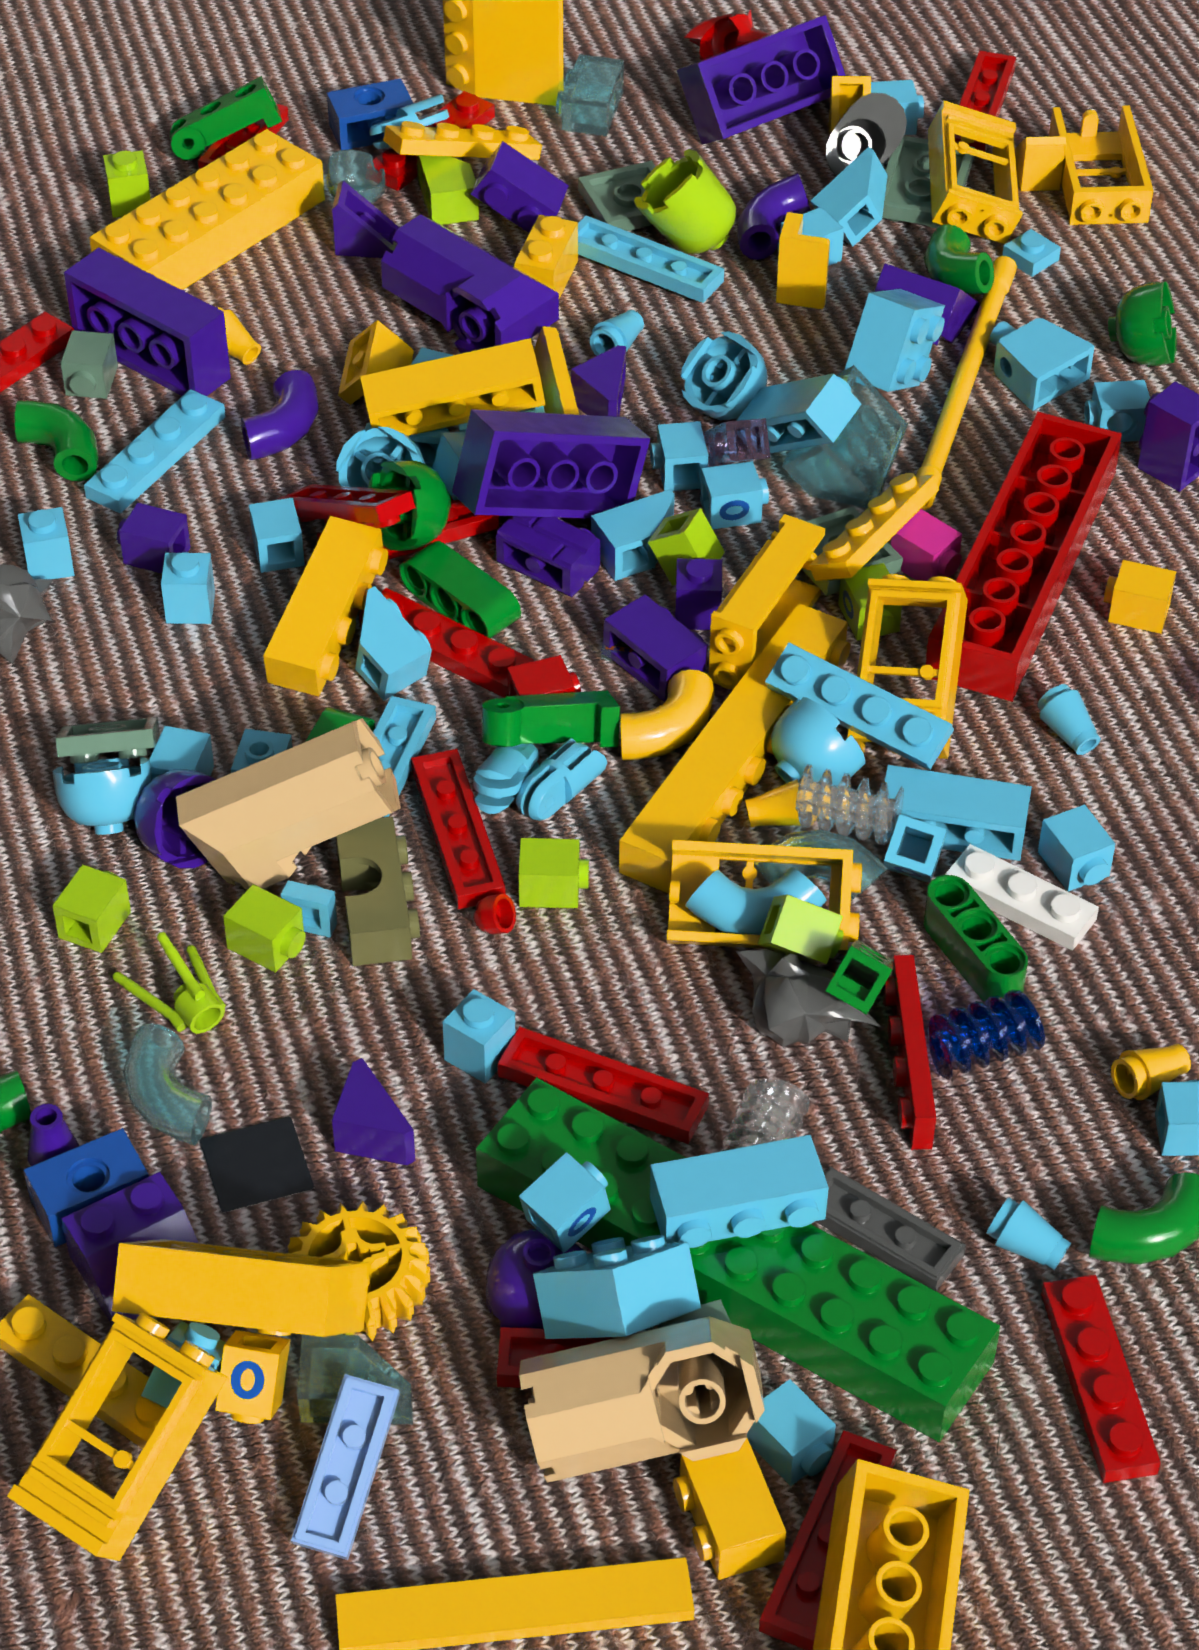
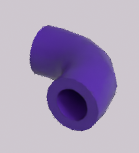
(765, 212)
(284, 422)

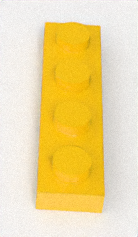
(450, 140)
(874, 527)
(62, 1355)

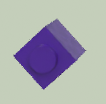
(150, 534)
(698, 591)

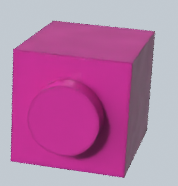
(928, 547)

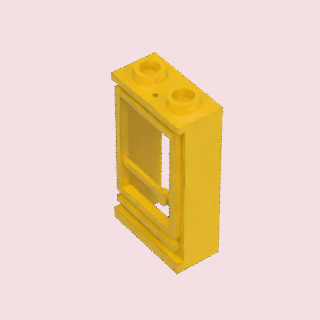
(1112, 203)
(966, 208)
(901, 591)
(762, 600)
(699, 859)
(76, 1505)

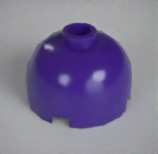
(158, 818)
(511, 1282)

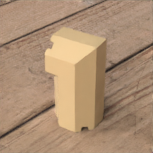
(287, 803)
(643, 1398)

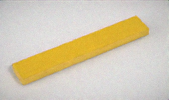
(516, 1606)

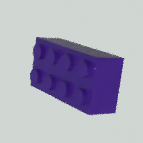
(761, 79)
(153, 323)
(548, 464)

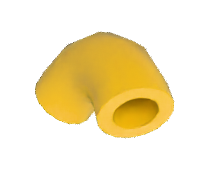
(672, 723)

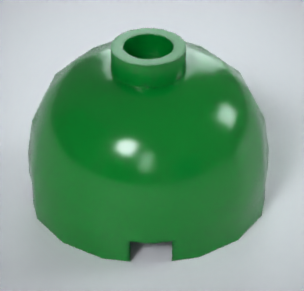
(1145, 325)
(431, 501)

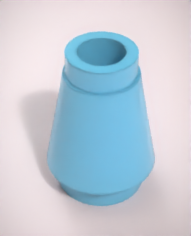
(616, 331)
(1068, 718)
(1027, 1234)

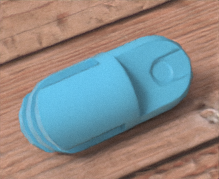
(408, 114)
(502, 776)
(559, 779)

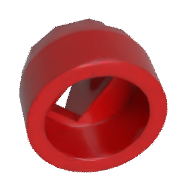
(495, 914)

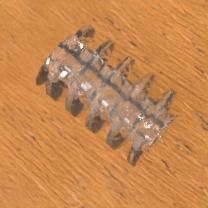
(848, 806)
(767, 1113)

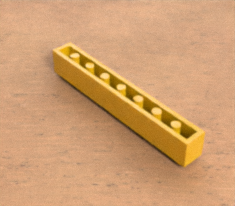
(725, 755)

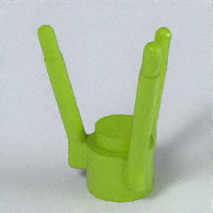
(195, 1003)

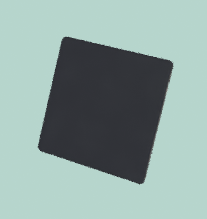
(256, 1164)

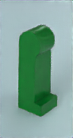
(223, 118)
(551, 719)
(860, 976)

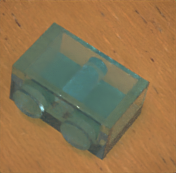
(591, 95)

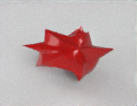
(724, 33)

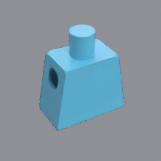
(1040, 360)

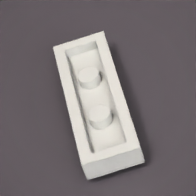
(1025, 897)

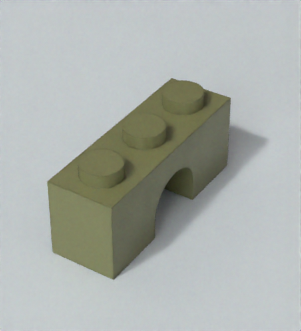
(379, 920)

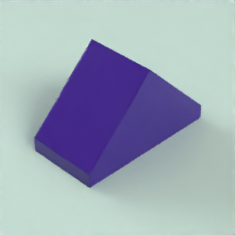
(360, 226)
(601, 383)
(369, 1121)

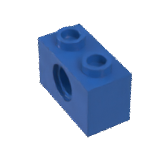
(358, 108)
(65, 1181)

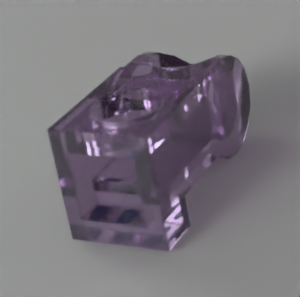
(737, 442)

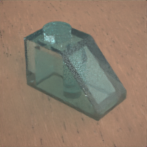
(323, 1368)

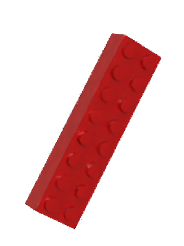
(1028, 550)

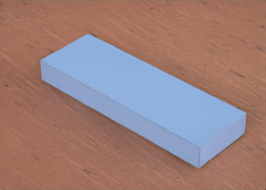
(345, 1467)

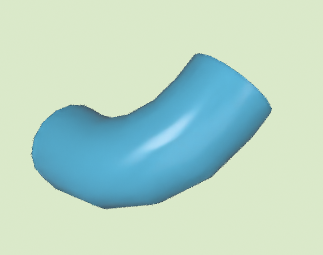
(745, 909)

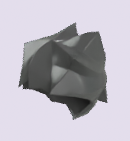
(20, 607)
(793, 1001)

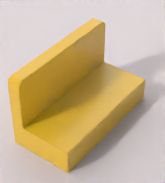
(801, 266)
(369, 353)

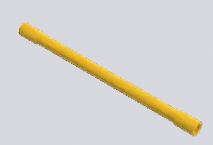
(966, 372)

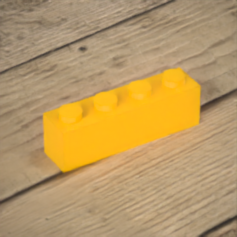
(447, 388)
(325, 606)

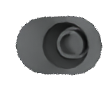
(870, 122)

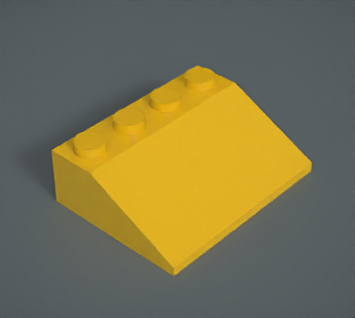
(505, 48)

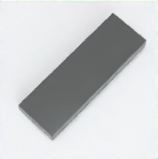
(889, 1231)

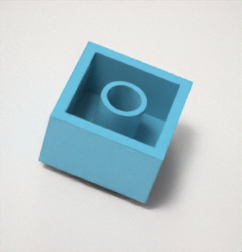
(896, 339)
(616, 1288)

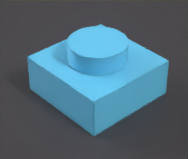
(1032, 252)
(317, 906)

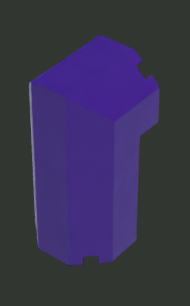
(466, 287)

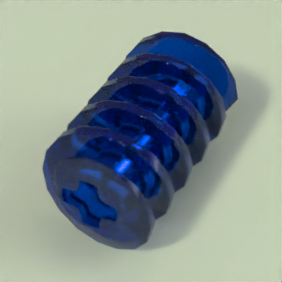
(983, 1029)

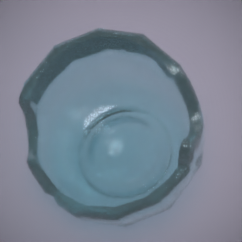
(356, 170)

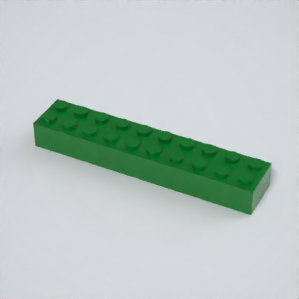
(787, 1285)

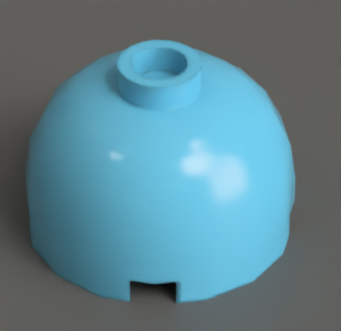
(723, 376)
(369, 449)
(809, 736)
(102, 792)

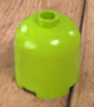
(687, 204)

